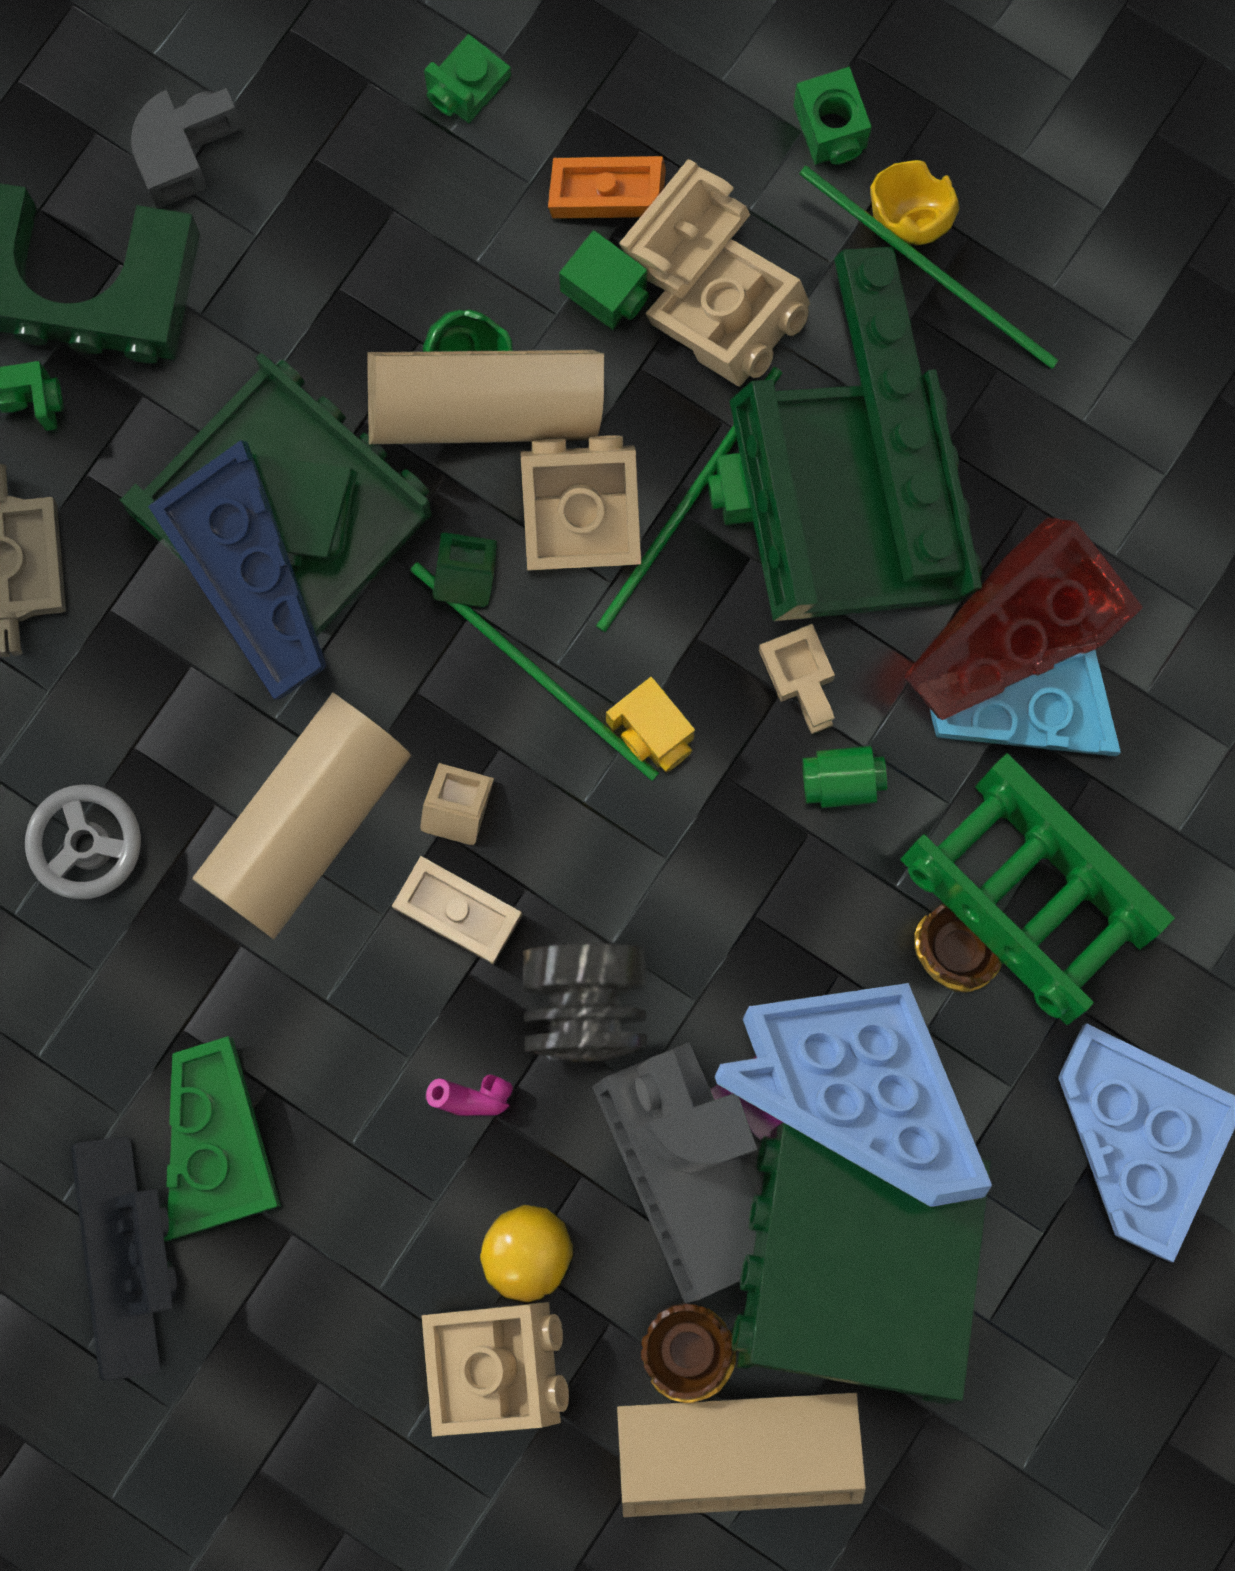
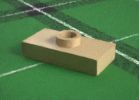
(457, 910)

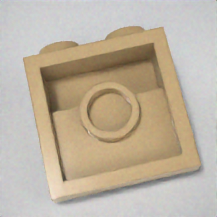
(734, 313)
(580, 504)
(493, 1369)

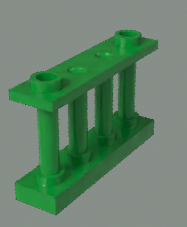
(1089, 874)

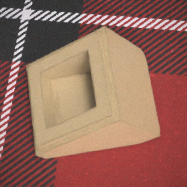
(456, 804)

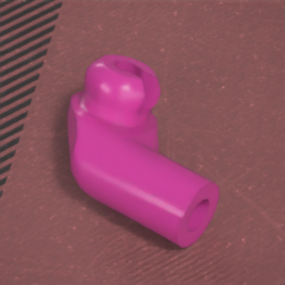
(470, 1102)

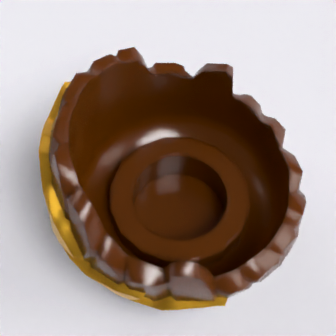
(954, 952)
(688, 1353)

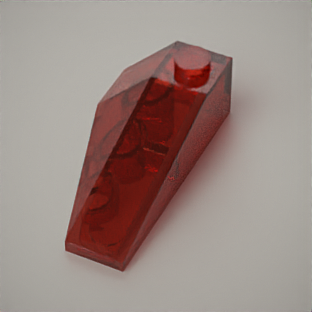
(1032, 612)

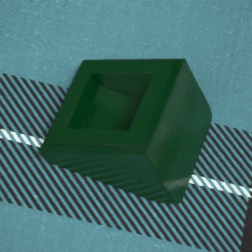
(464, 569)

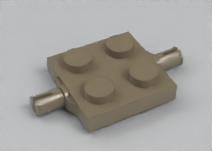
(28, 563)

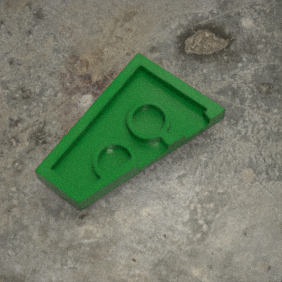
(216, 1145)

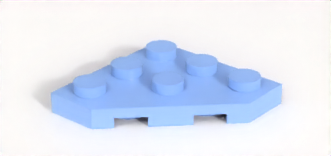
(1146, 1135)

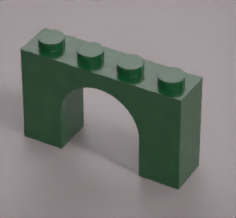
(134, 315)

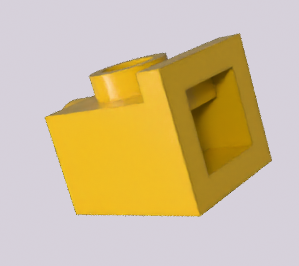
(652, 725)

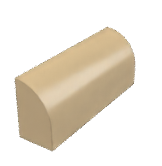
(484, 396)
(302, 816)
(740, 1455)

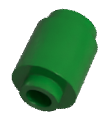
(844, 777)

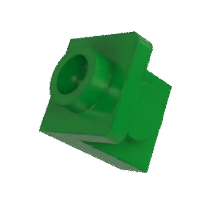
(466, 79)
(31, 383)

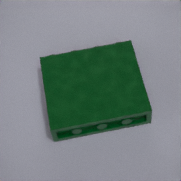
(288, 423)
(825, 506)
(856, 1275)

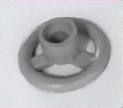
(103, 848)

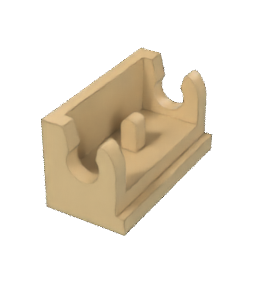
(685, 228)

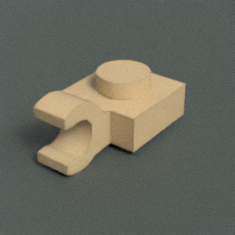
(800, 669)

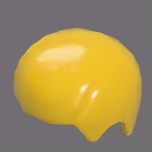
(914, 202)
(526, 1253)

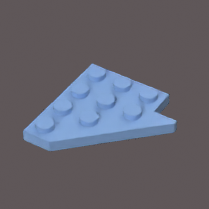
(864, 1084)

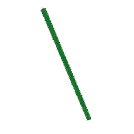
(928, 266)
(672, 523)
(542, 678)

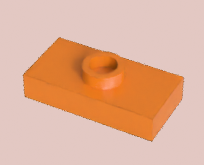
(605, 186)

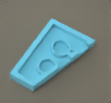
(1048, 711)

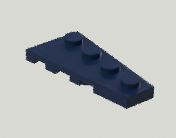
(238, 558)

